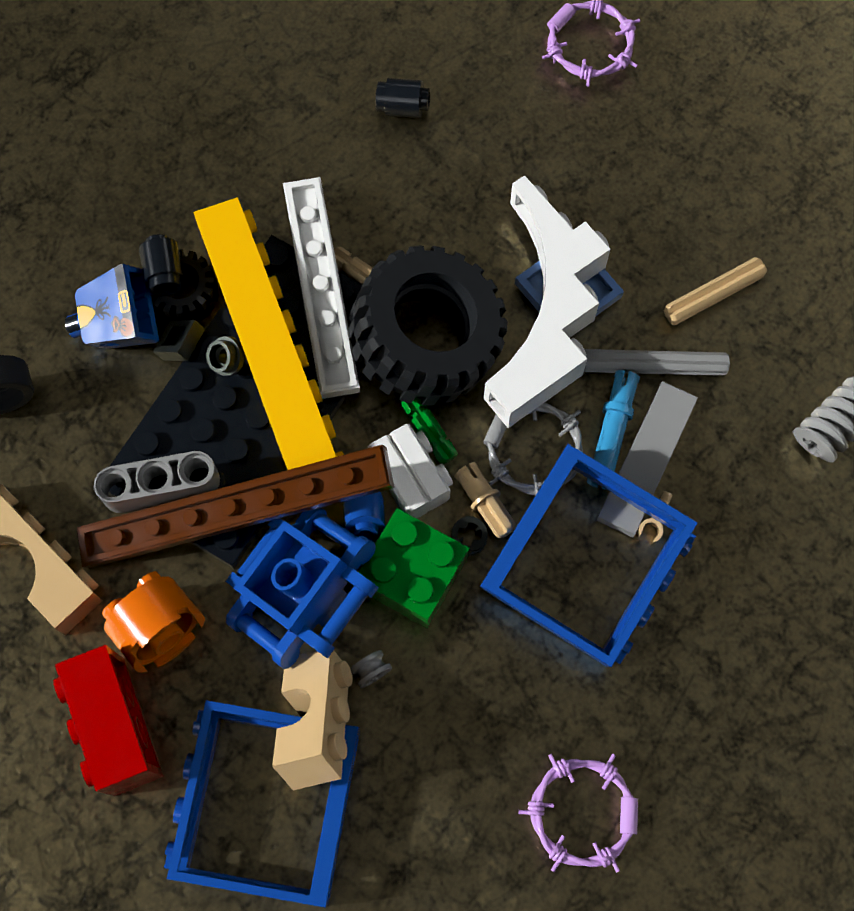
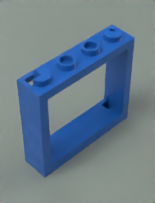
(657, 578)
(189, 810)

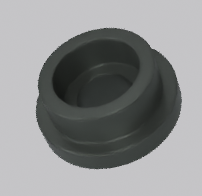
(225, 356)

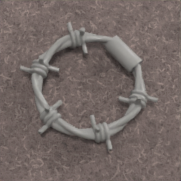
(495, 436)

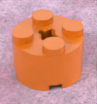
(152, 621)

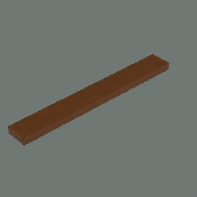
(236, 506)

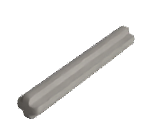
(657, 362)

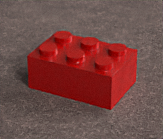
(107, 721)

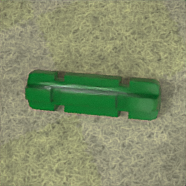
(426, 422)

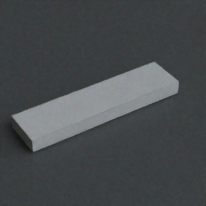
(649, 454)

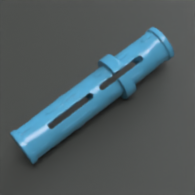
(617, 414)

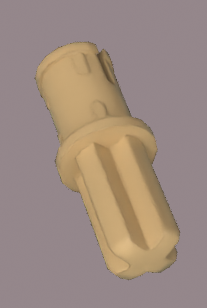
(485, 500)

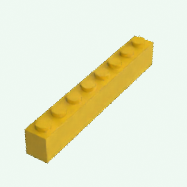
(265, 334)

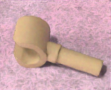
(666, 497)

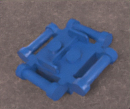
(300, 586)

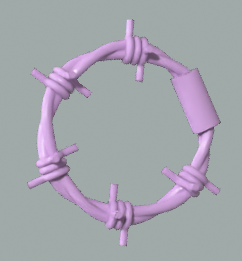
(586, 72)
(628, 814)

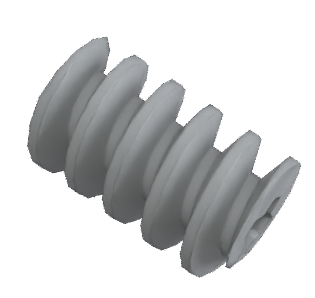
(829, 424)

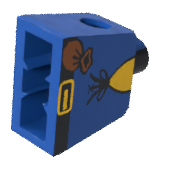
(114, 310)

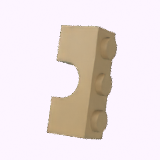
(314, 746)

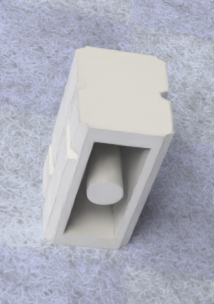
(416, 479)

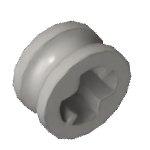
(370, 669)

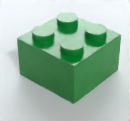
(414, 567)

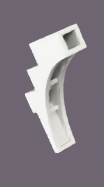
(548, 356)

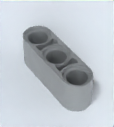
(140, 473)

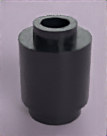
(402, 97)
(161, 265)

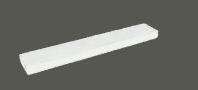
(321, 288)

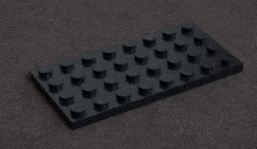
(226, 412)

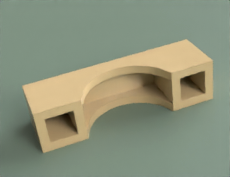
(57, 589)

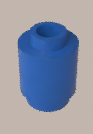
(365, 516)

